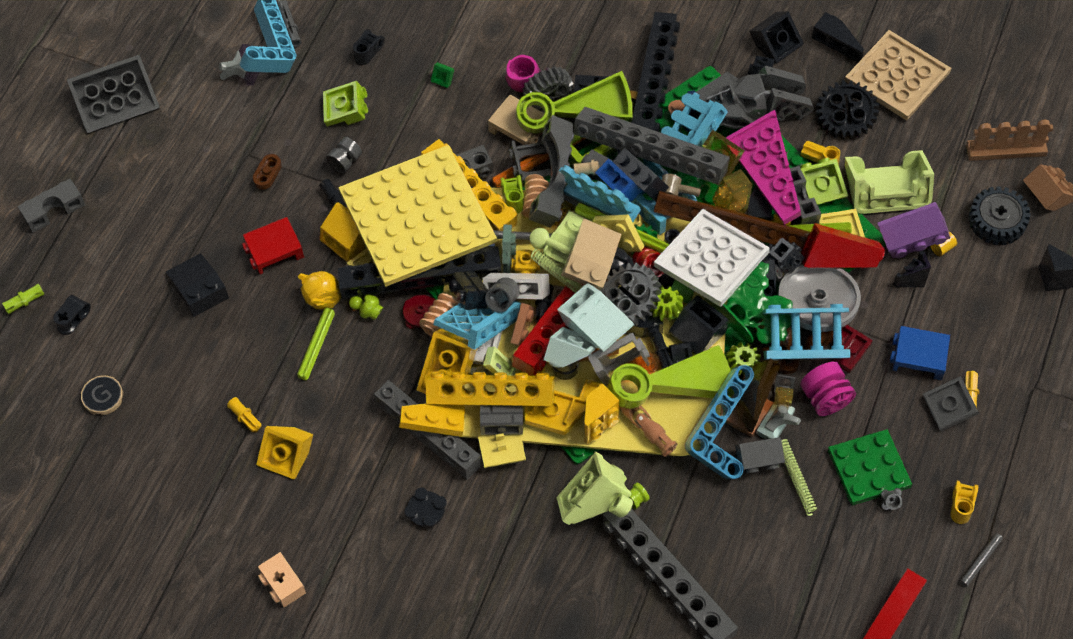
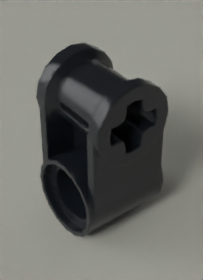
(367, 47)
(71, 314)

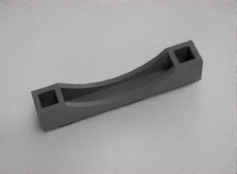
(557, 140)

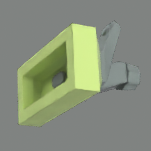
(495, 362)

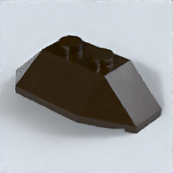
(755, 396)

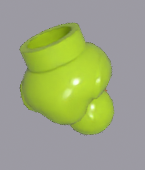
(368, 309)

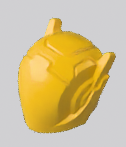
(320, 289)

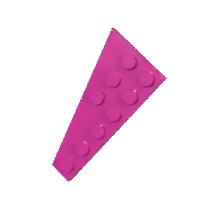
(768, 164)

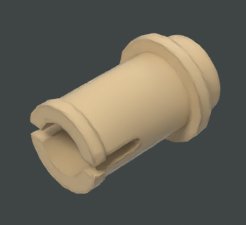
(586, 168)

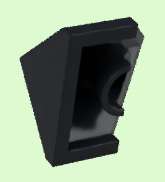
(915, 274)

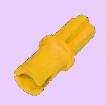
(971, 383)
(244, 414)

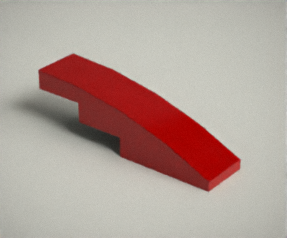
(896, 606)

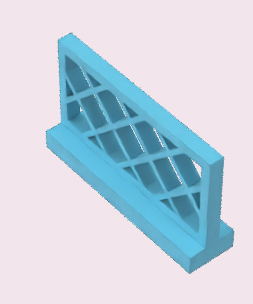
(479, 332)

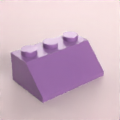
(914, 230)

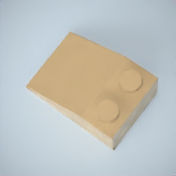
(591, 254)

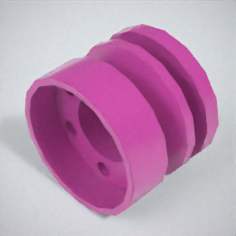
(828, 388)

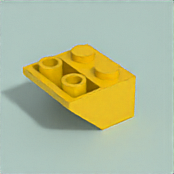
(341, 233)
(600, 412)

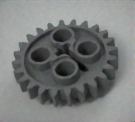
(639, 283)

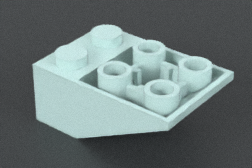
(594, 317)

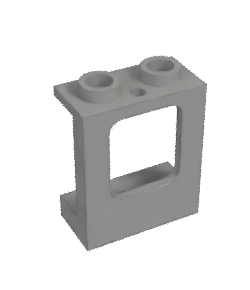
(604, 365)

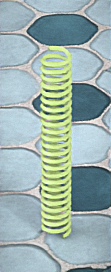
(556, 269)
(797, 476)

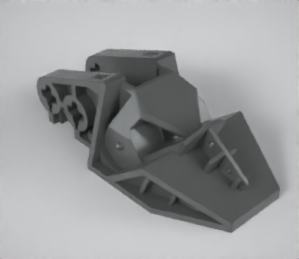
(758, 95)

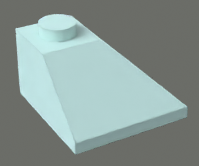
(566, 348)

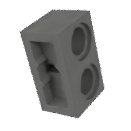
(474, 157)

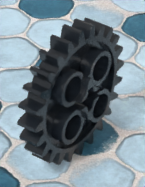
(828, 111)

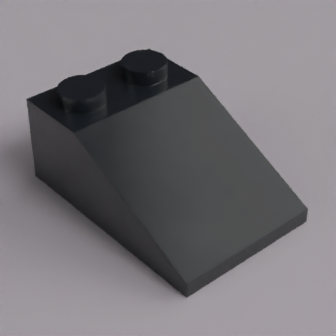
(198, 284)

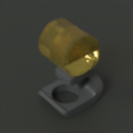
(783, 394)

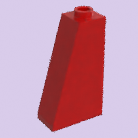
(840, 249)

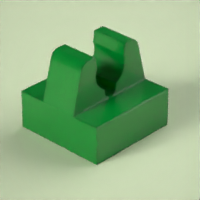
(442, 74)

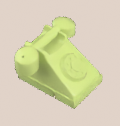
(561, 241)
(594, 491)

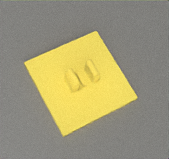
(500, 449)

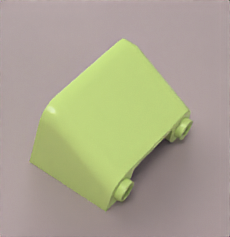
(890, 187)

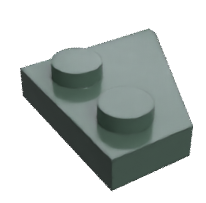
(508, 248)

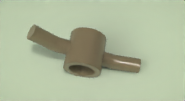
(675, 186)

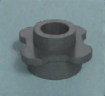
(896, 503)

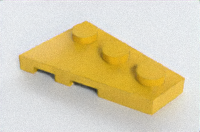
(434, 418)

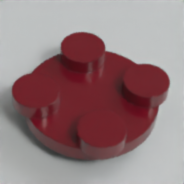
(415, 309)

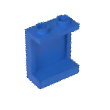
(920, 351)

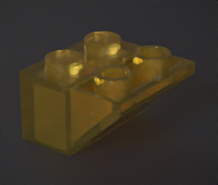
(733, 192)

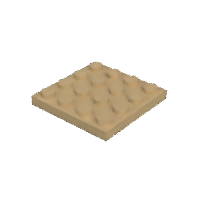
(898, 74)

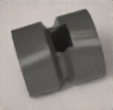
(343, 155)
(502, 294)

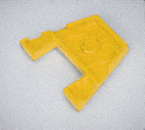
(564, 412)

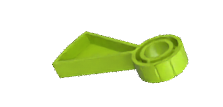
(606, 96)
(694, 376)

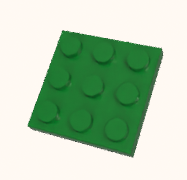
(869, 466)

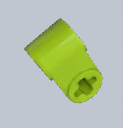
(513, 192)

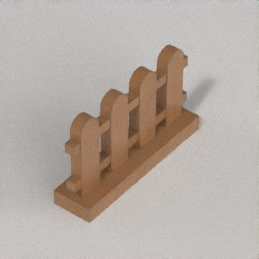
(1003, 147)

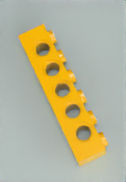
(482, 190)
(480, 396)

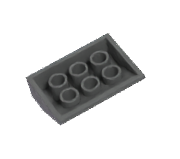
(113, 94)

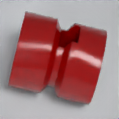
(647, 258)

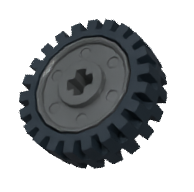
(999, 215)

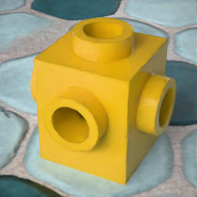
(524, 263)

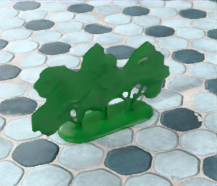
(752, 298)

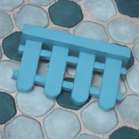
(710, 119)
(597, 194)

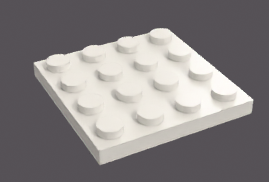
(711, 257)

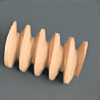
(533, 187)
(441, 305)

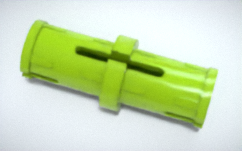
(23, 298)

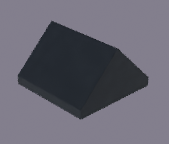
(1056, 269)

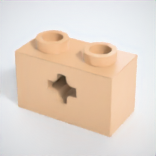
(276, 569)

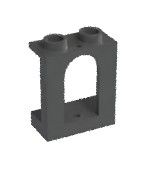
(520, 152)

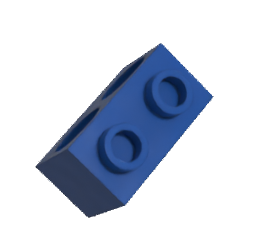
(617, 179)

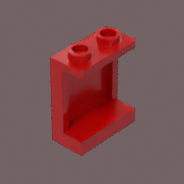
(272, 244)

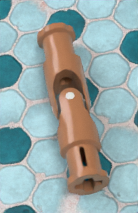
(653, 431)

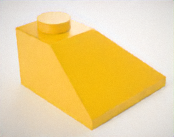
(284, 450)

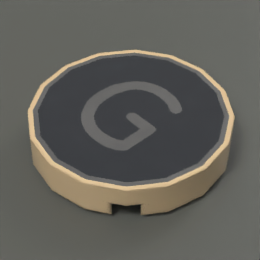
(102, 395)

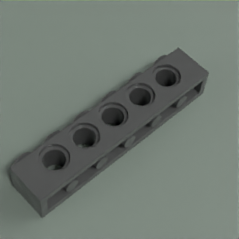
(447, 447)

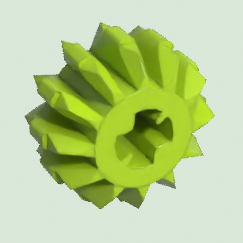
(670, 304)
(746, 353)

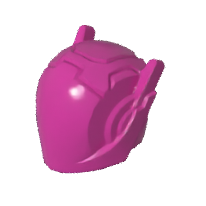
(519, 71)

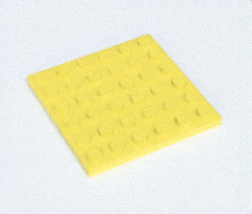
(417, 215)

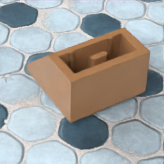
(1050, 187)

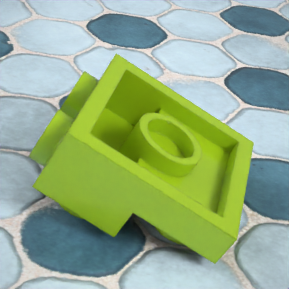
(344, 104)
(824, 181)

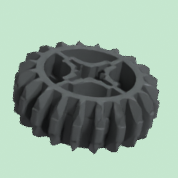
(552, 82)

